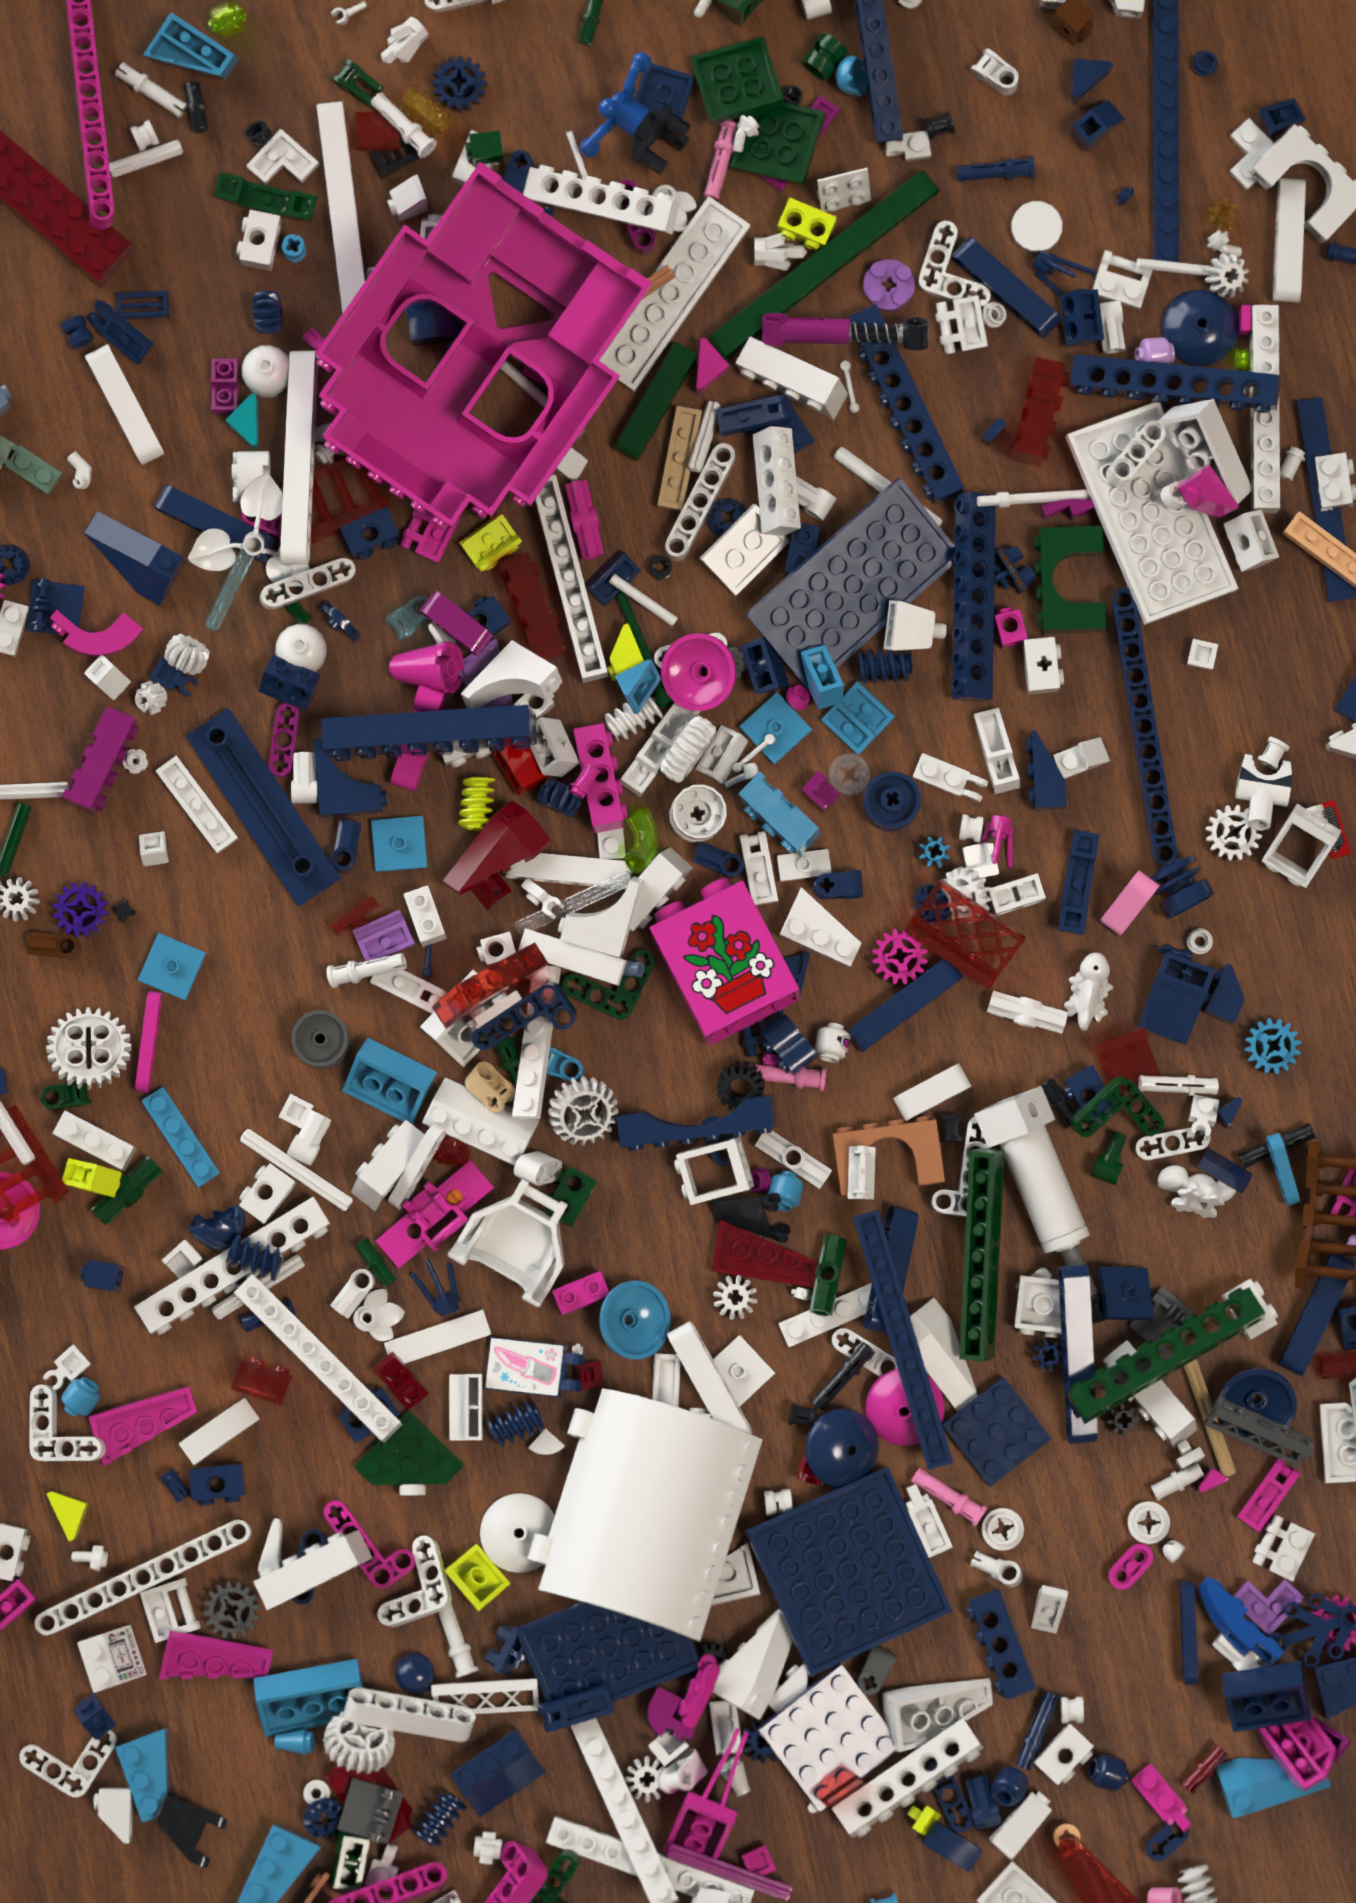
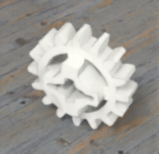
(1226, 823)
(971, 886)

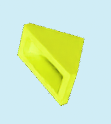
(69, 1513)

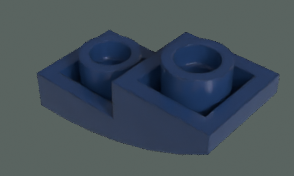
(952, 1846)

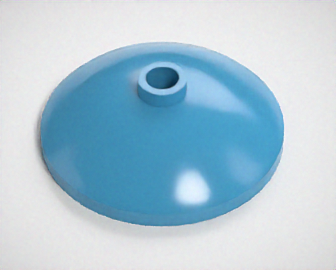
(647, 1320)

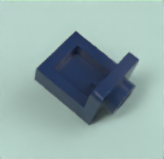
(94, 1716)

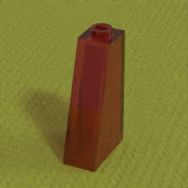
(1090, 1876)

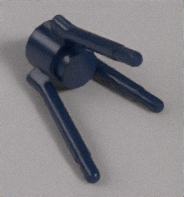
(1047, 263)
(445, 1302)

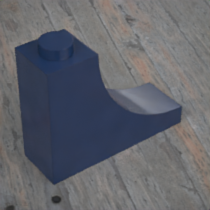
(341, 794)

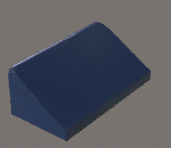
(599, 583)
(1225, 1170)

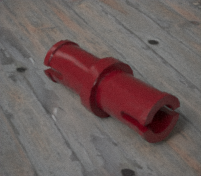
(1204, 1769)

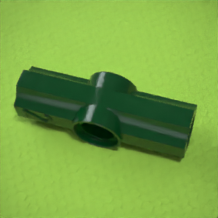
(129, 1191)
(826, 1290)

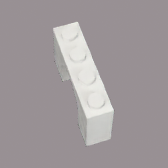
(1297, 148)

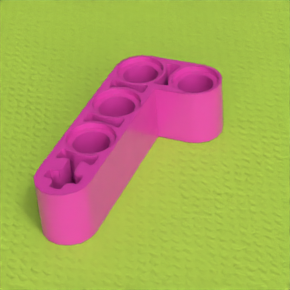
(408, 767)
(379, 1561)
(524, 1875)

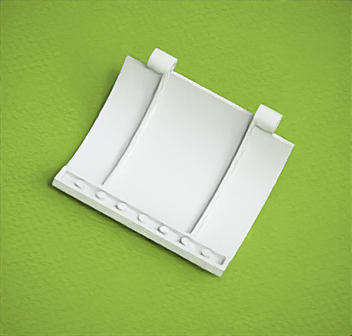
(647, 1511)

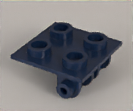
(53, 596)

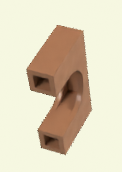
(919, 1137)

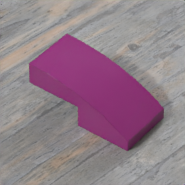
(1075, 508)

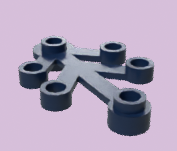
(1319, 1628)

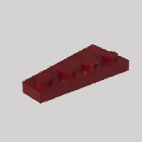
(753, 1257)

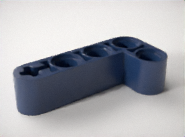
(520, 1019)

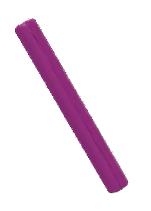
(729, 1872)

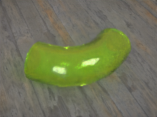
(645, 840)

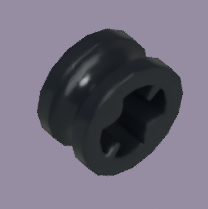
(259, 133)
(664, 574)

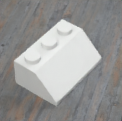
(458, 1037)

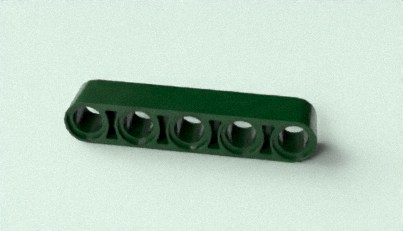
(656, 401)

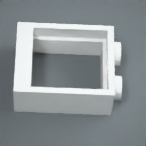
(1313, 825)
(739, 1165)

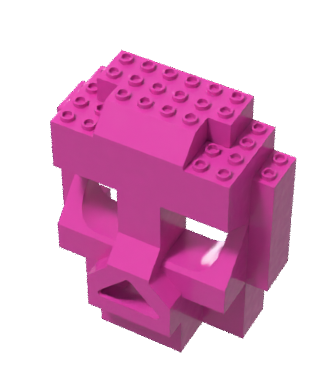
(423, 432)

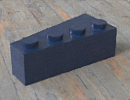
(1336, 1685)

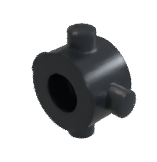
(124, 911)

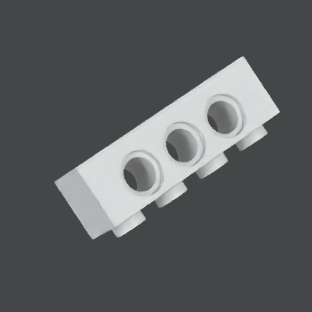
(776, 481)

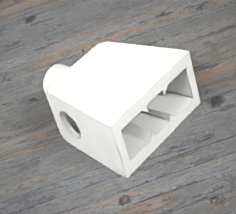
(911, 627)

